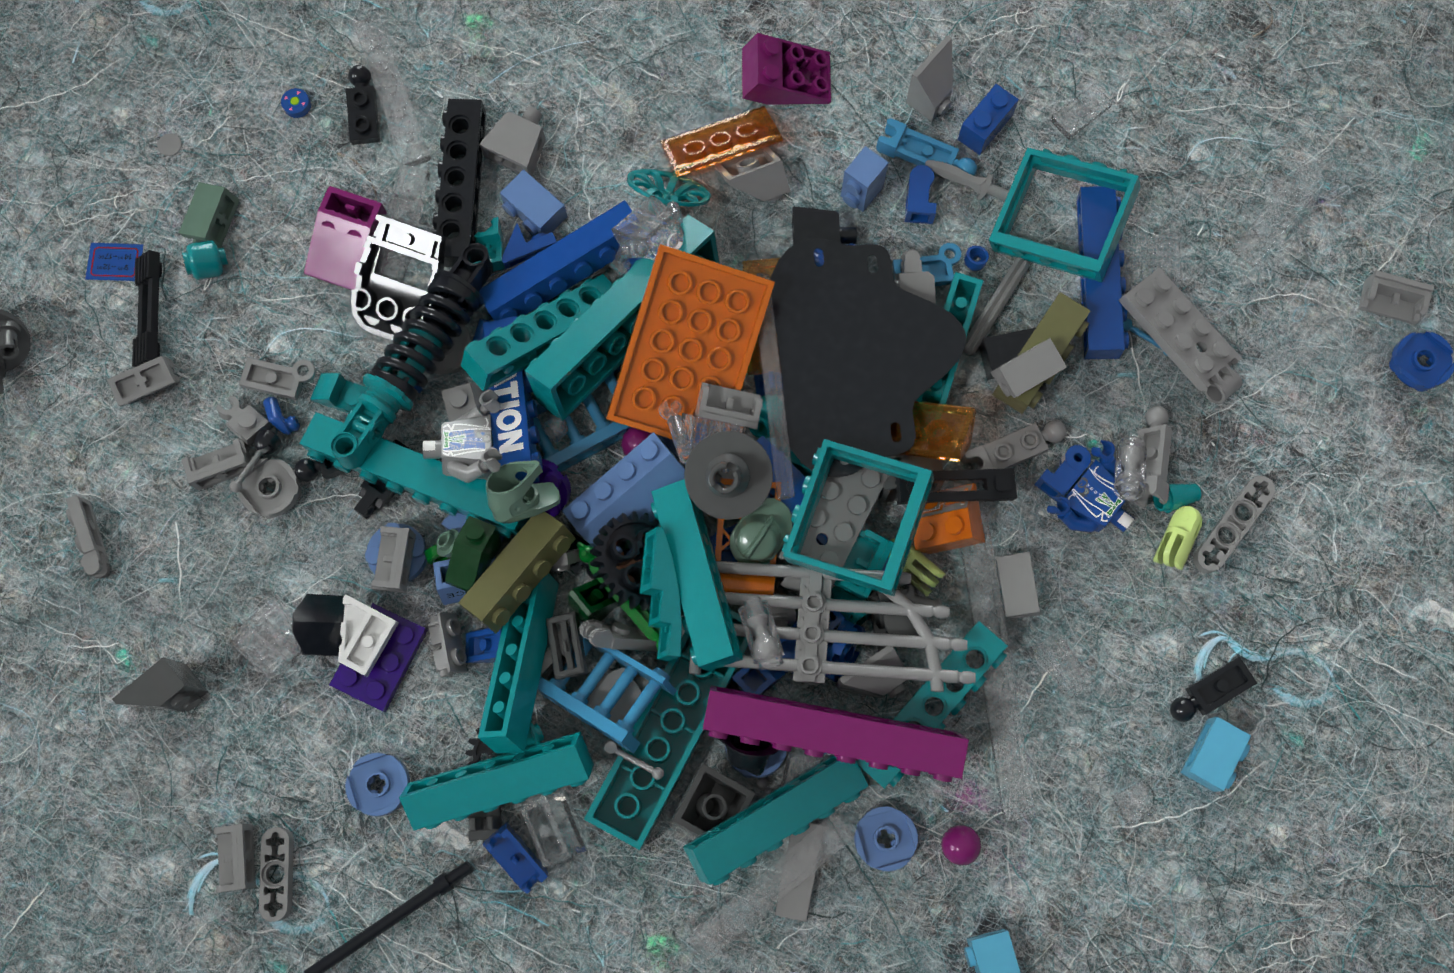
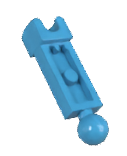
(919, 148)

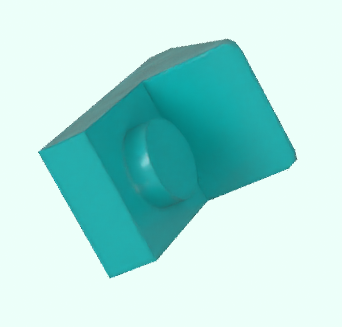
(337, 392)

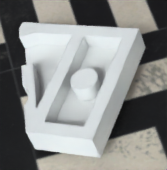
(363, 635)

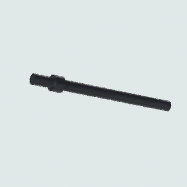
(441, 885)

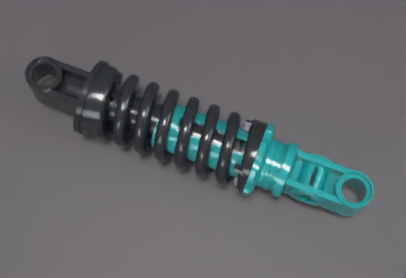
(402, 367)

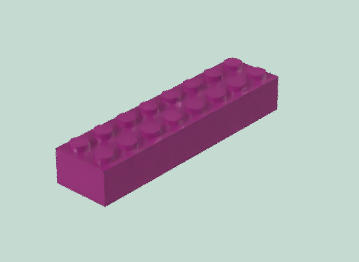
(835, 732)

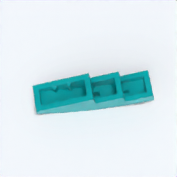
(661, 583)

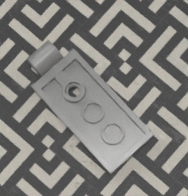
(1178, 329)
(840, 517)

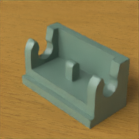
(209, 214)

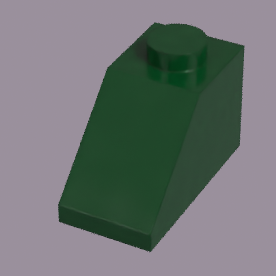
(472, 553)
(591, 601)

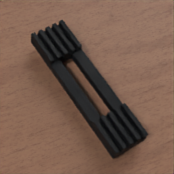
(147, 275)
(998, 486)

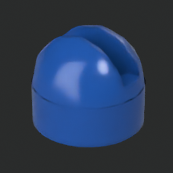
(972, 254)

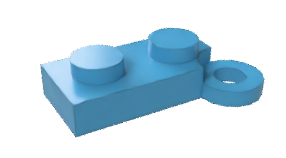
(937, 265)

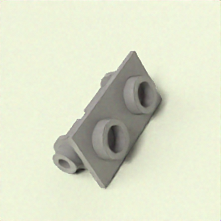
(446, 630)

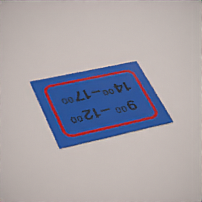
(112, 261)

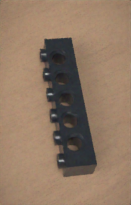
(460, 115)

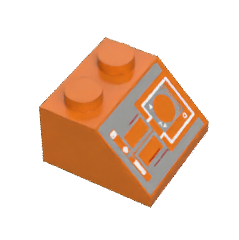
(950, 524)

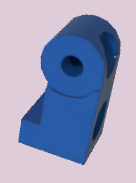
(917, 196)
(1071, 467)

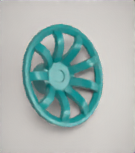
(668, 195)

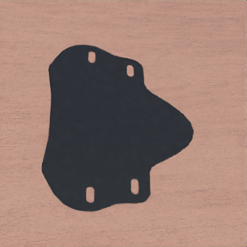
(854, 350)

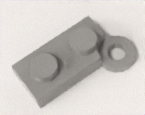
(275, 378)

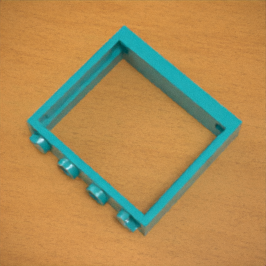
(1052, 257)
(812, 491)

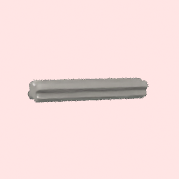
(995, 305)

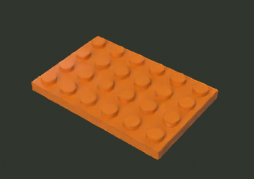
(690, 329)

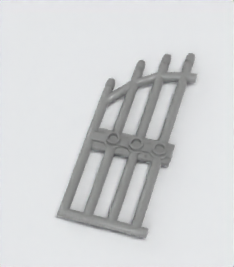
(814, 633)

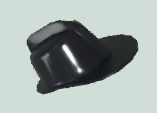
(747, 756)

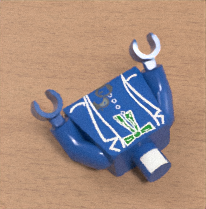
(1092, 499)

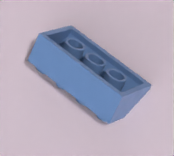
(625, 488)

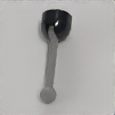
(265, 443)

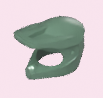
(516, 499)

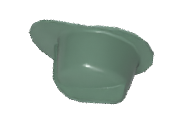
(761, 533)

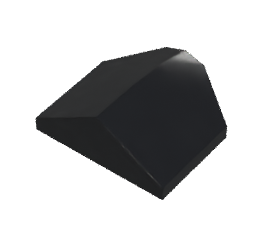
(318, 624)

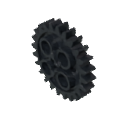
(626, 534)

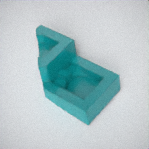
(493, 241)

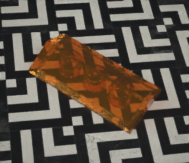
(720, 141)
(940, 431)

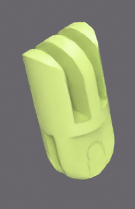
(1179, 537)
(920, 573)

